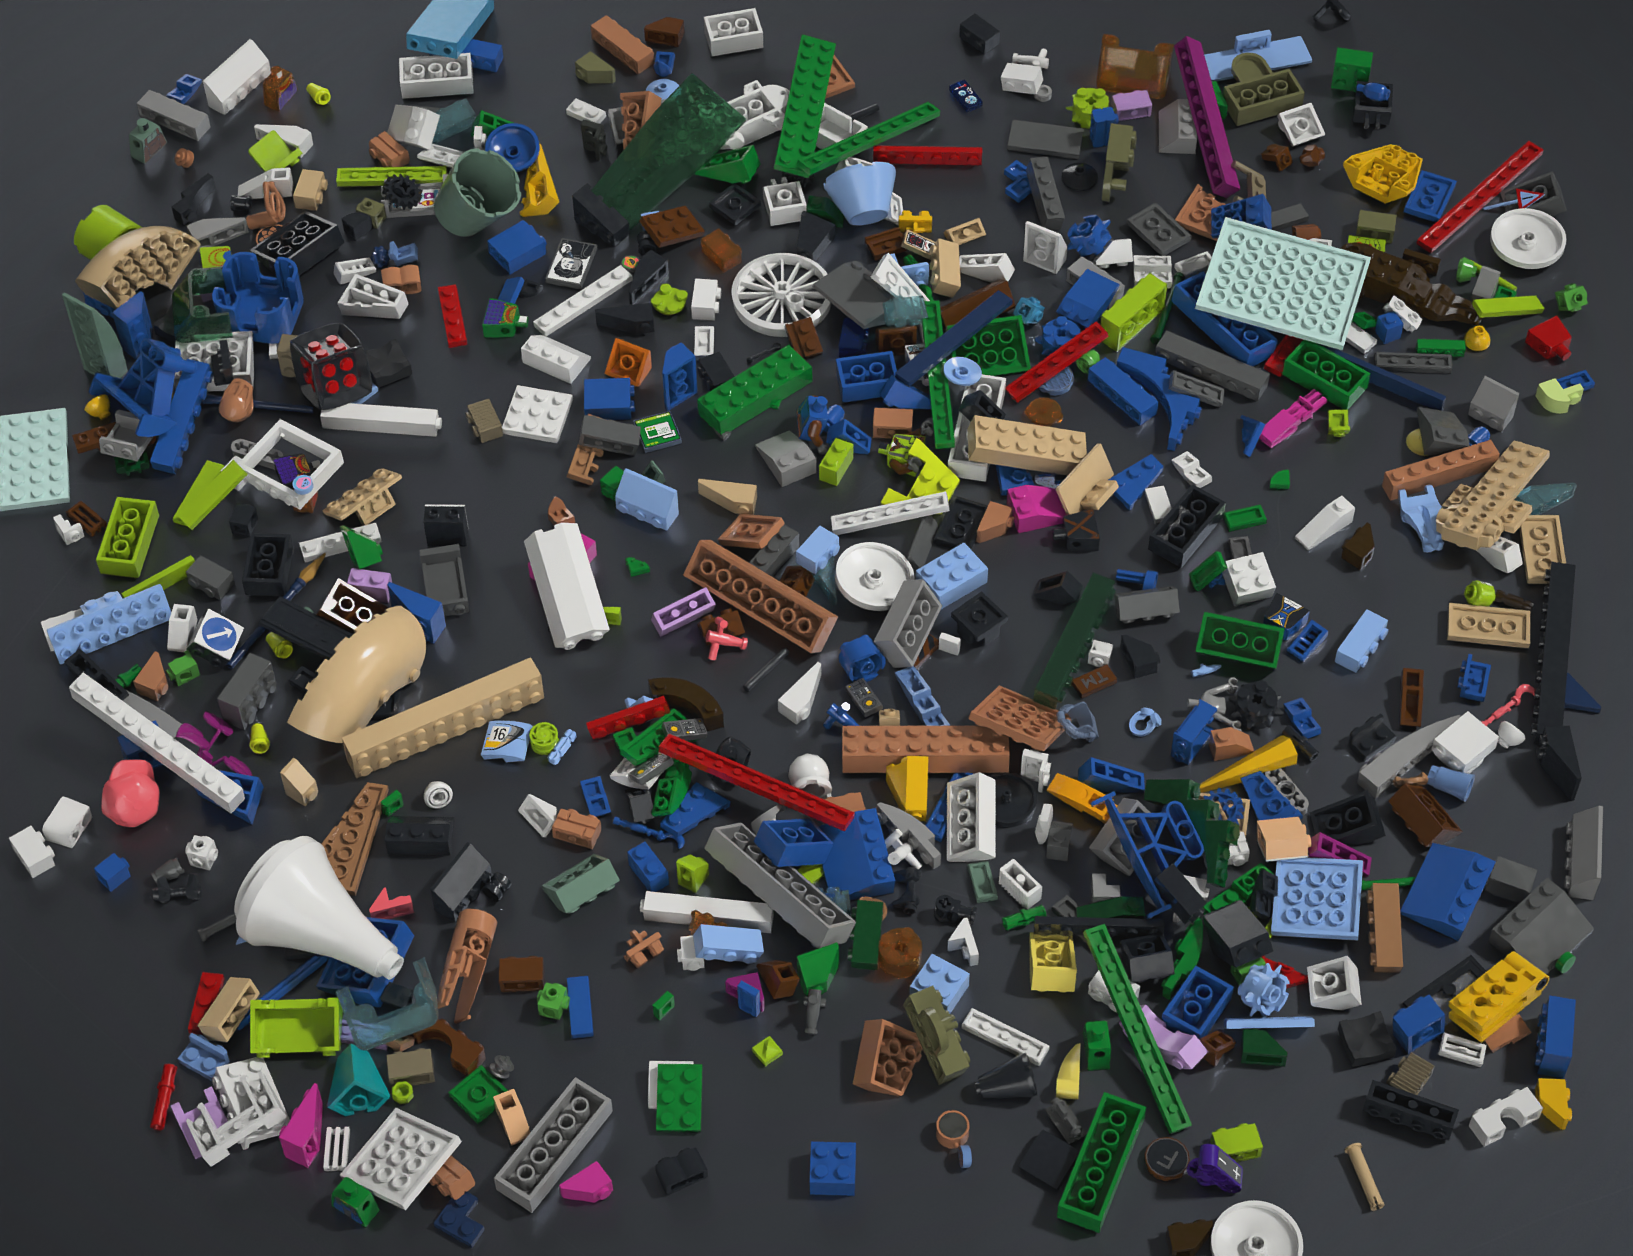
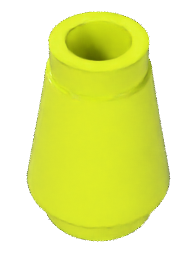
(318, 93)
(280, 646)
(259, 740)

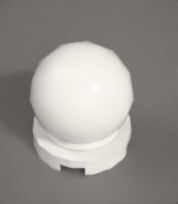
(811, 775)

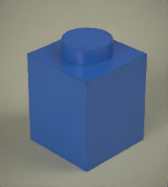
(1389, 327)
(112, 871)

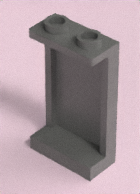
(445, 578)

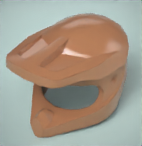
(237, 401)

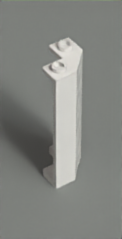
(566, 585)

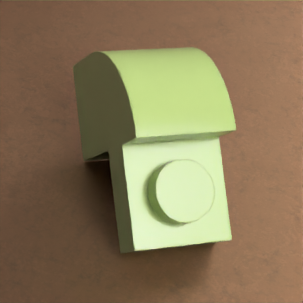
(1557, 399)

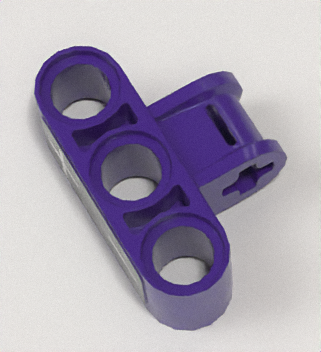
(1216, 1168)

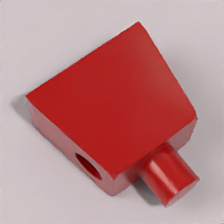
(1550, 339)

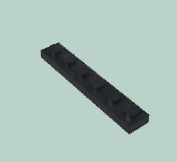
(1115, 926)

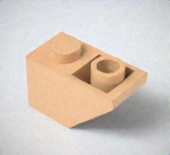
(512, 1116)

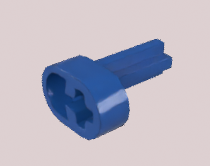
(1148, 579)

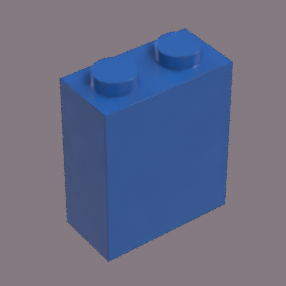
(517, 247)
(609, 398)

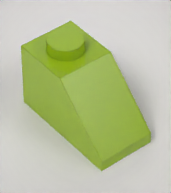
(692, 872)

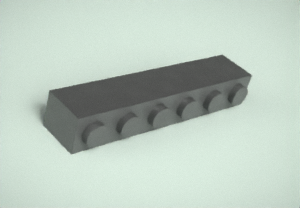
(1212, 365)

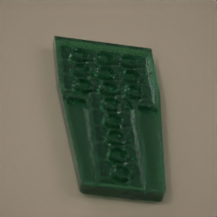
(668, 149)

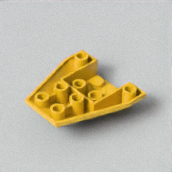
(1384, 172)

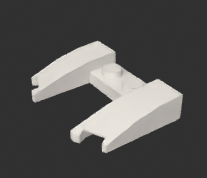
(215, 1141)

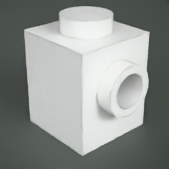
(687, 954)

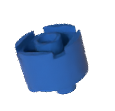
(861, 658)

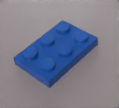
(1430, 196)

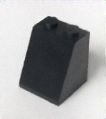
(1236, 934)

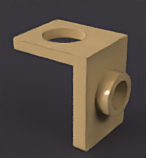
(889, 717)

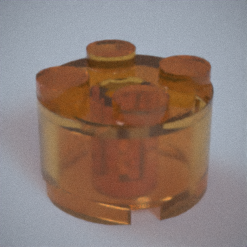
(900, 952)

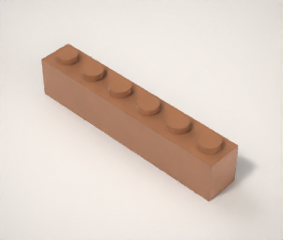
(1441, 469)

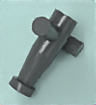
(813, 1004)

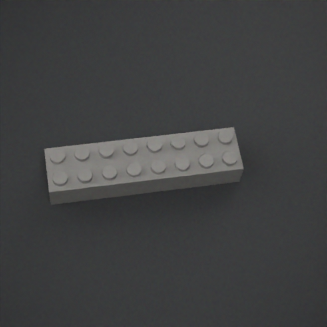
(780, 887)

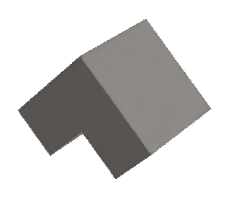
(1101, 891)

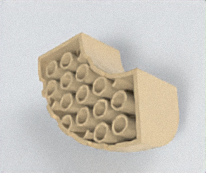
(137, 262)
(361, 675)

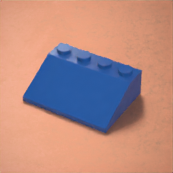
(859, 857)
(1447, 889)
(363, 986)

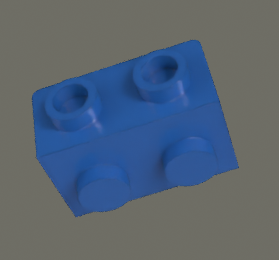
(1475, 679)

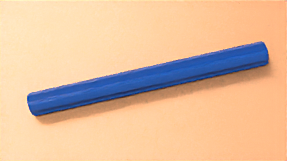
(289, 983)

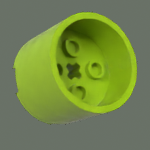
(100, 229)

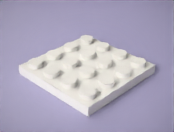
(401, 1158)

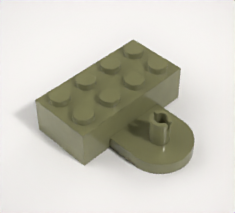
(1259, 90)
(1119, 157)
(936, 1034)

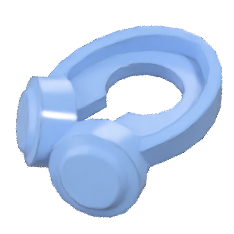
(1151, 724)

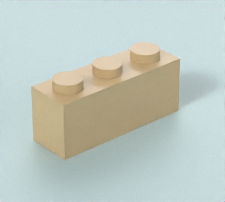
(945, 268)
(228, 1009)

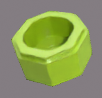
(402, 1092)

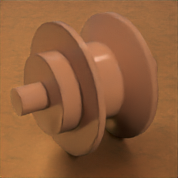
(184, 158)

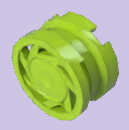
(543, 738)

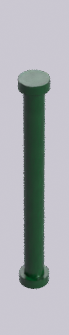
(1155, 338)

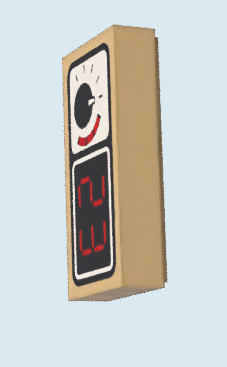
(917, 243)

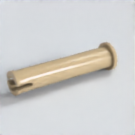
(1364, 1175)

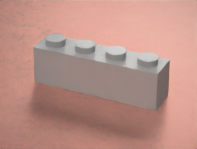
(173, 115)

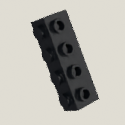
(1410, 1110)

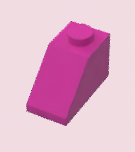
(587, 1185)

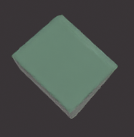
(654, 473)

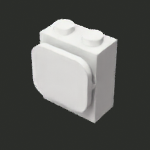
(1464, 744)

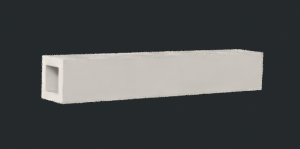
(382, 419)
(734, 913)

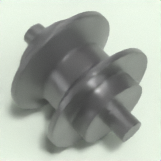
(501, 1067)

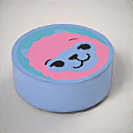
(302, 484)

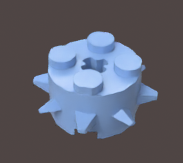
(1264, 989)

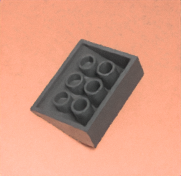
(855, 294)
(1542, 927)

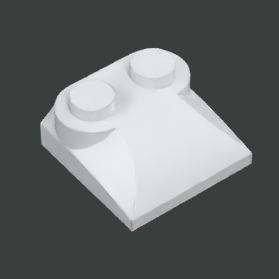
(1300, 124)

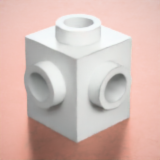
(201, 852)

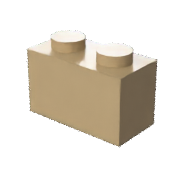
(310, 190)

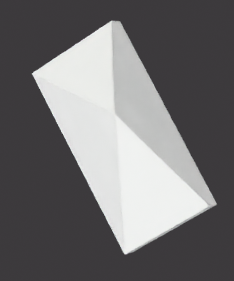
(895, 209)
(538, 814)

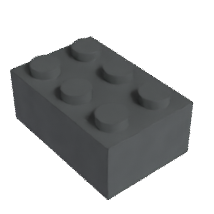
(247, 691)

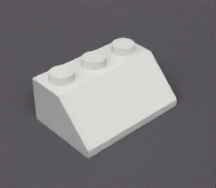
(553, 358)

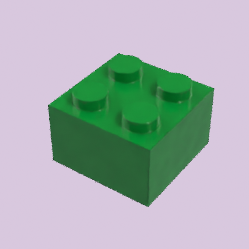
(1351, 67)

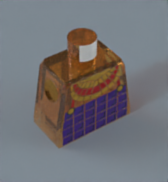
(278, 88)

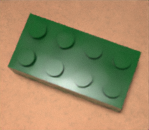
(1326, 373)
(1240, 640)

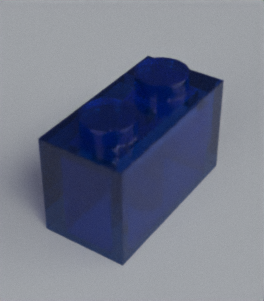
(852, 339)

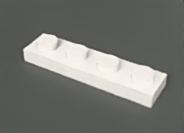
(334, 543)

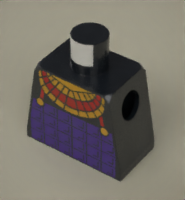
(293, 466)

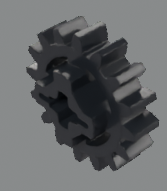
(402, 191)

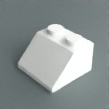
(1334, 984)

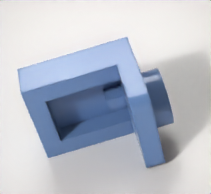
(404, 254)

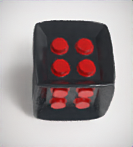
(331, 366)

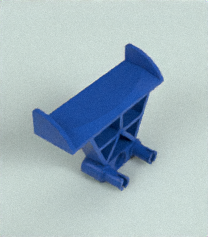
(147, 386)
(1173, 815)

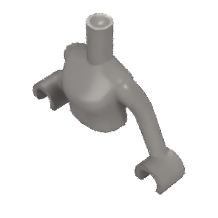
(1219, 702)

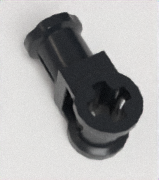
(953, 910)

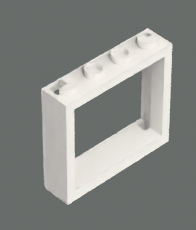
(331, 456)

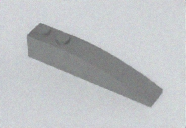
(1400, 757)

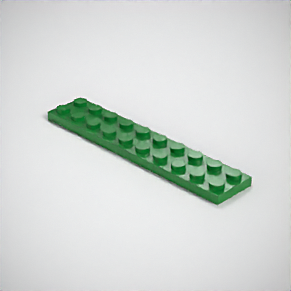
(804, 104)

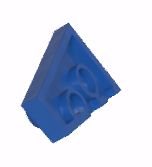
(1136, 479)

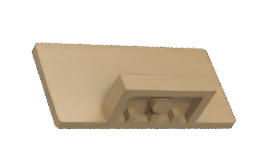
(1088, 483)
(367, 500)

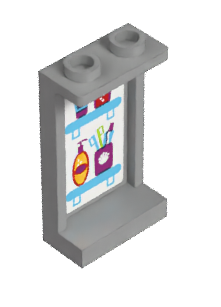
(425, 207)

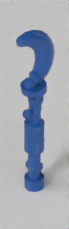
(643, 829)

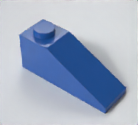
(900, 395)
(1110, 777)

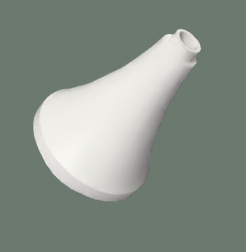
(301, 905)

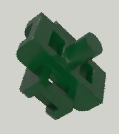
(122, 464)

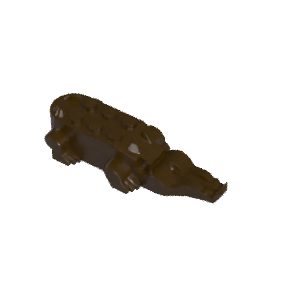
(1407, 281)

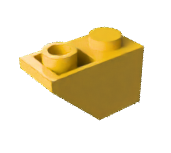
(1553, 1098)

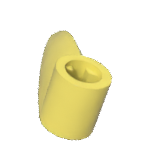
(1068, 1075)

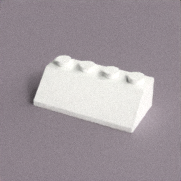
(236, 77)
(971, 819)

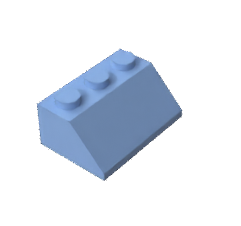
(647, 500)

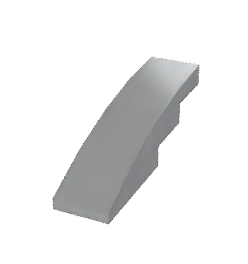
(153, 713)

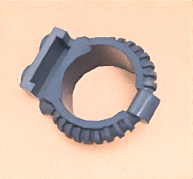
(1085, 719)

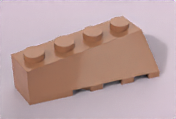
(636, 111)

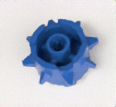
(1089, 236)
(1056, 334)

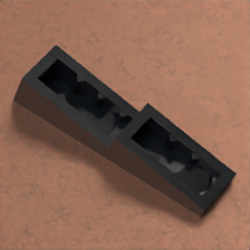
(81, 663)

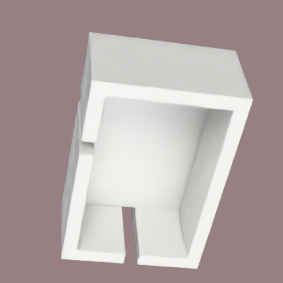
(836, 127)

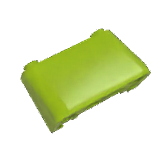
(295, 1026)

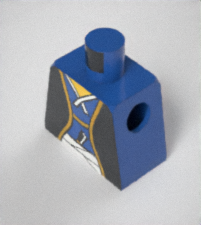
(1286, 615)

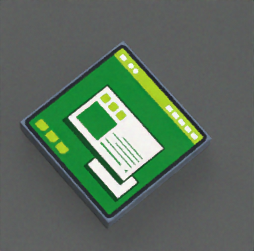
(658, 432)

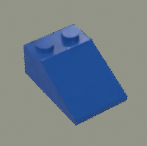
(1088, 299)
(426, 610)

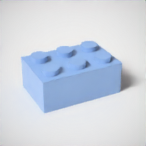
(954, 574)

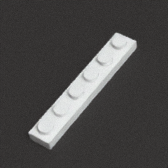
(582, 301)
(890, 513)

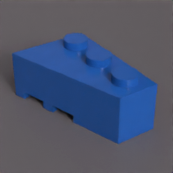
(252, 791)

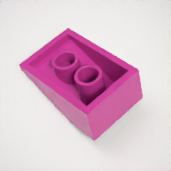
(1035, 507)

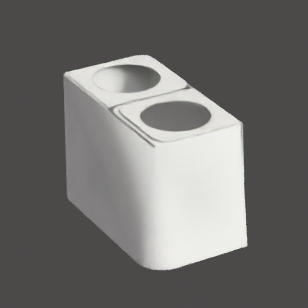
(67, 822)

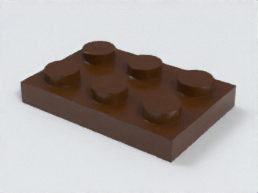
(672, 226)

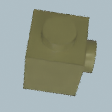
(374, 210)

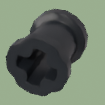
(241, 203)

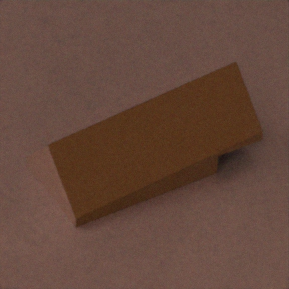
(958, 309)

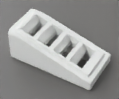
(346, 270)

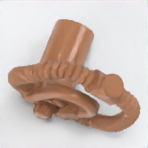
(271, 215)

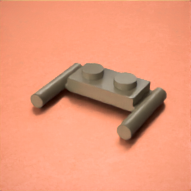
(1255, 181)

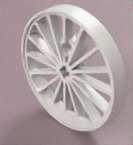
(780, 293)

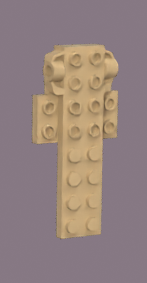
(1482, 513)

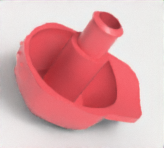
(130, 793)

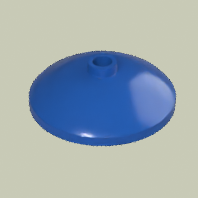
(514, 139)

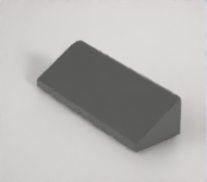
(922, 542)

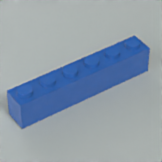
(184, 409)

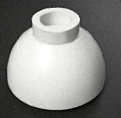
(1509, 735)
(437, 795)

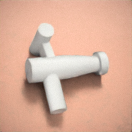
(1039, 61)
(902, 851)

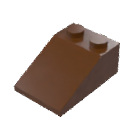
(348, 606)

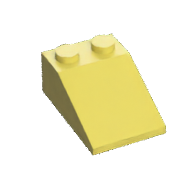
(1052, 963)

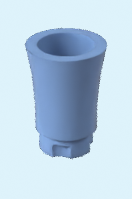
(1451, 781)

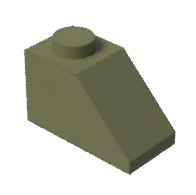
(594, 69)

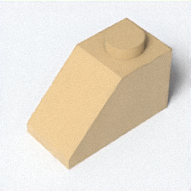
(298, 783)

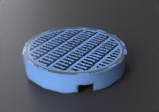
(1059, 383)

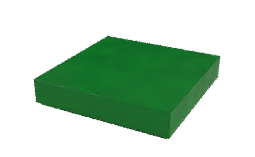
(476, 1093)

